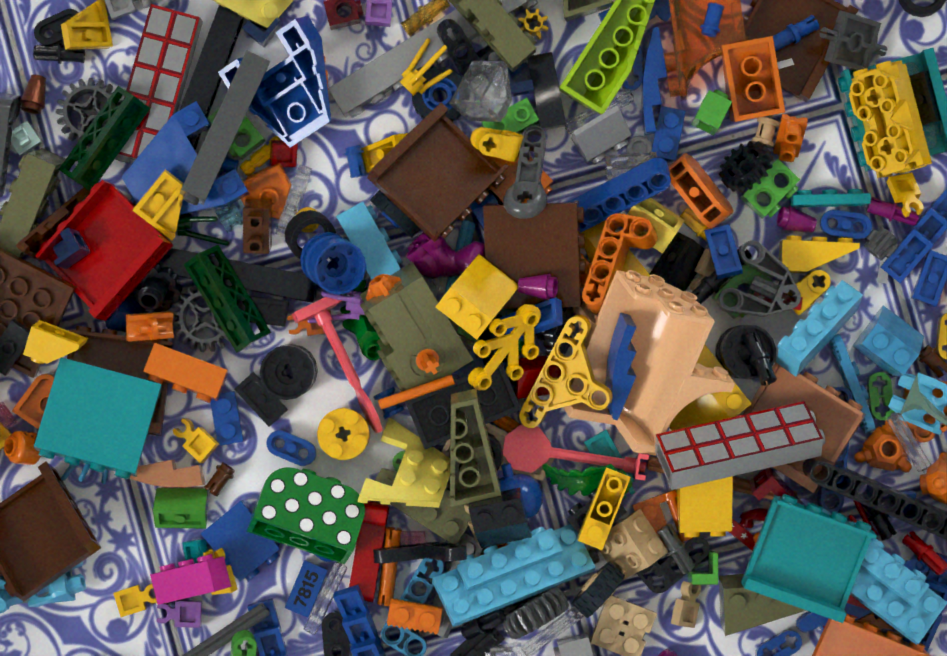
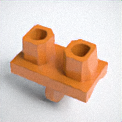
(789, 137)
(149, 326)

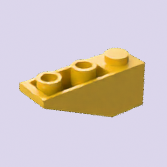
(807, 255)
(603, 509)

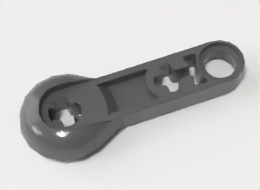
(528, 178)

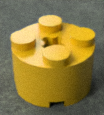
(330, 427)

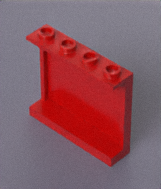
(120, 246)

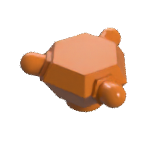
(884, 451)
(935, 480)

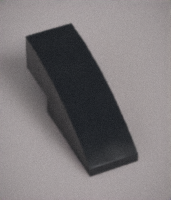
(546, 91)

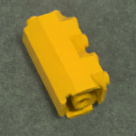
(890, 118)

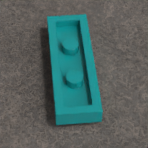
(830, 198)

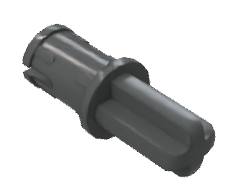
(676, 548)

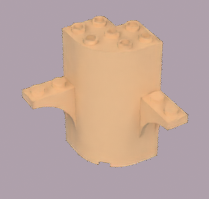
(667, 347)

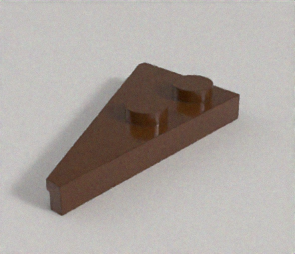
(31, 243)

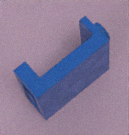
(242, 549)

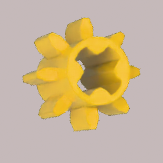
(540, 20)

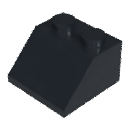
(500, 519)

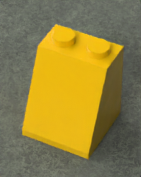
(477, 296)
(705, 508)

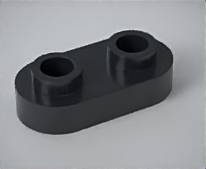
(53, 23)
(334, 637)

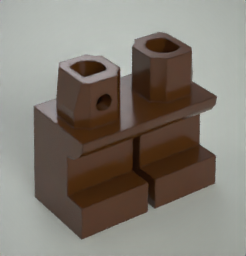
(257, 226)

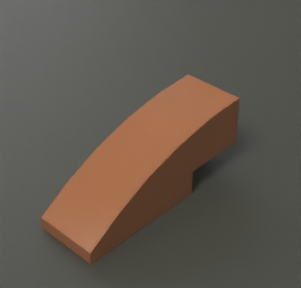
(167, 475)

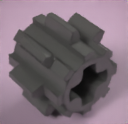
(881, 243)

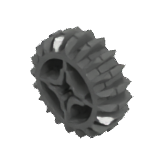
(69, 105)
(197, 326)
(535, 612)

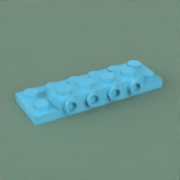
(512, 573)
(896, 592)

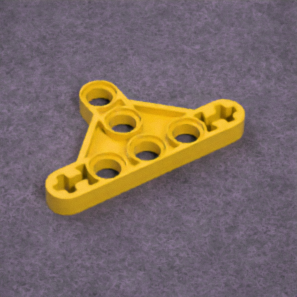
(571, 367)

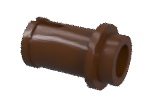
(932, 360)
(220, 478)

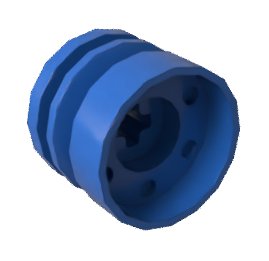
(345, 266)

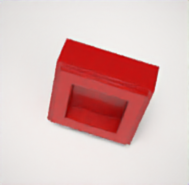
(283, 154)

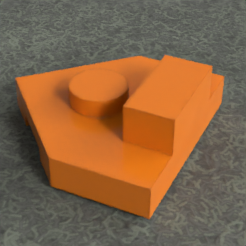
(269, 184)

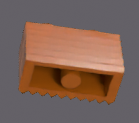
(414, 615)

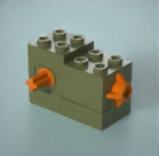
(413, 334)

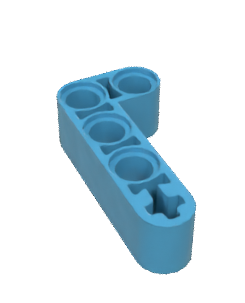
(407, 635)

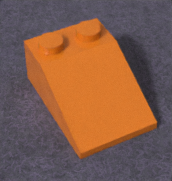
(752, 79)

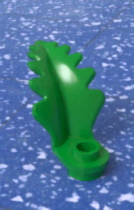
(362, 328)
(576, 480)

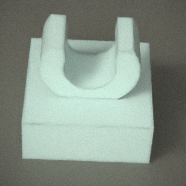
(24, 138)

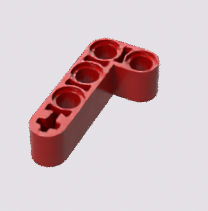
(370, 537)

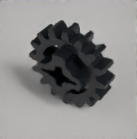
(746, 166)

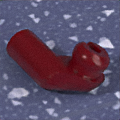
(748, 517)

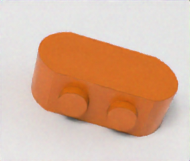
(699, 191)

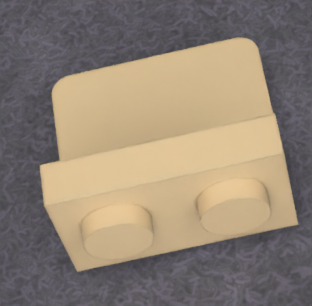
(633, 544)

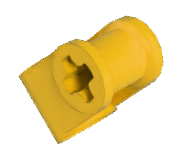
(497, 143)
(809, 292)

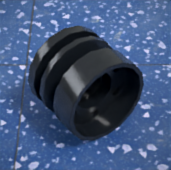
(732, 341)
(282, 385)

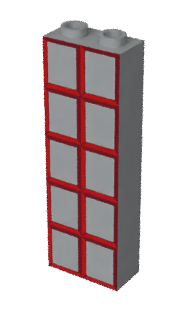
(160, 72)
(739, 445)

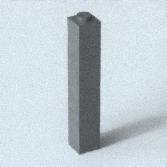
(224, 128)

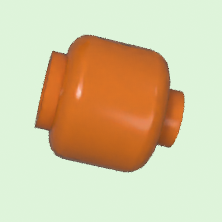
(20, 448)

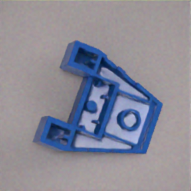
(295, 91)
(175, 153)

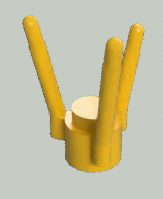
(414, 80)

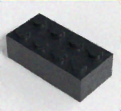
(433, 410)

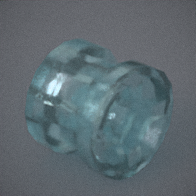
(230, 217)

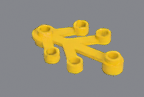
(523, 322)

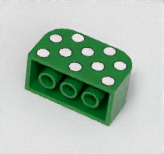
(308, 513)

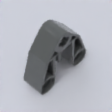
(770, 266)

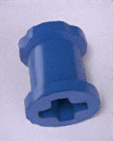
(390, 411)

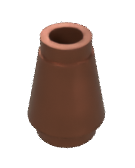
(34, 95)

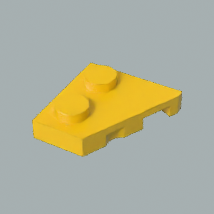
(88, 28)
(162, 204)

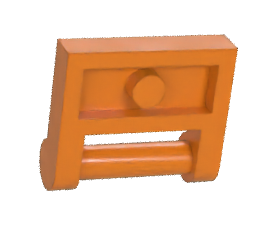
(653, 512)

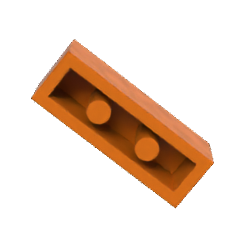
(185, 373)

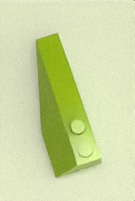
(608, 55)

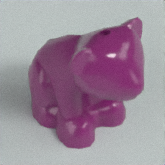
(439, 259)

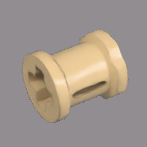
(765, 131)

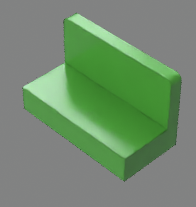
(180, 508)
(706, 577)

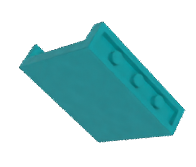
(97, 418)
(807, 557)

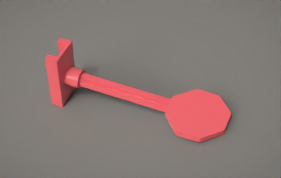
(320, 311)
(530, 449)

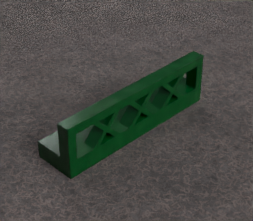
(106, 140)
(223, 299)

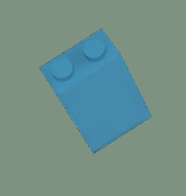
(890, 342)

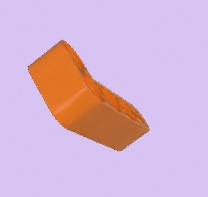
(618, 241)

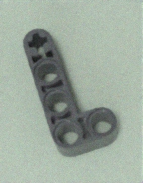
(9, 111)

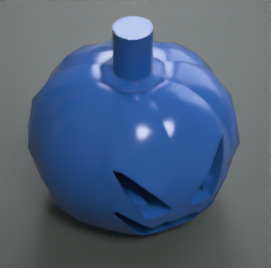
(530, 488)

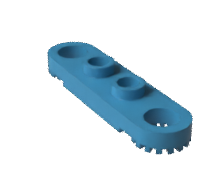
(849, 373)

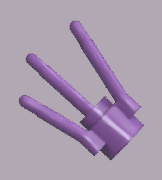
(352, 304)

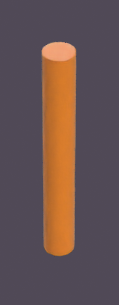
(416, 391)

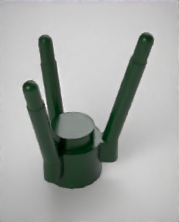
(185, 222)

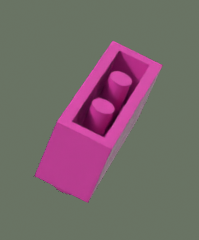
(190, 579)

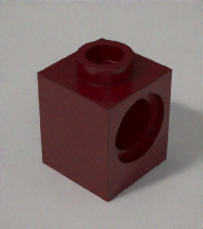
(335, 20)

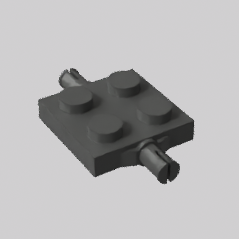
(853, 41)

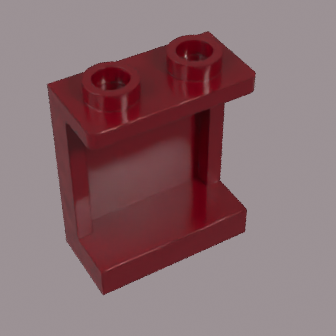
(767, 481)

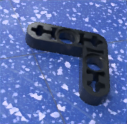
(462, 63)
(432, 550)
(665, 568)

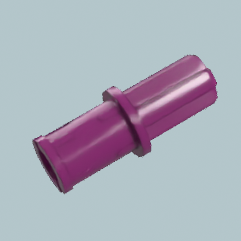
(891, 211)

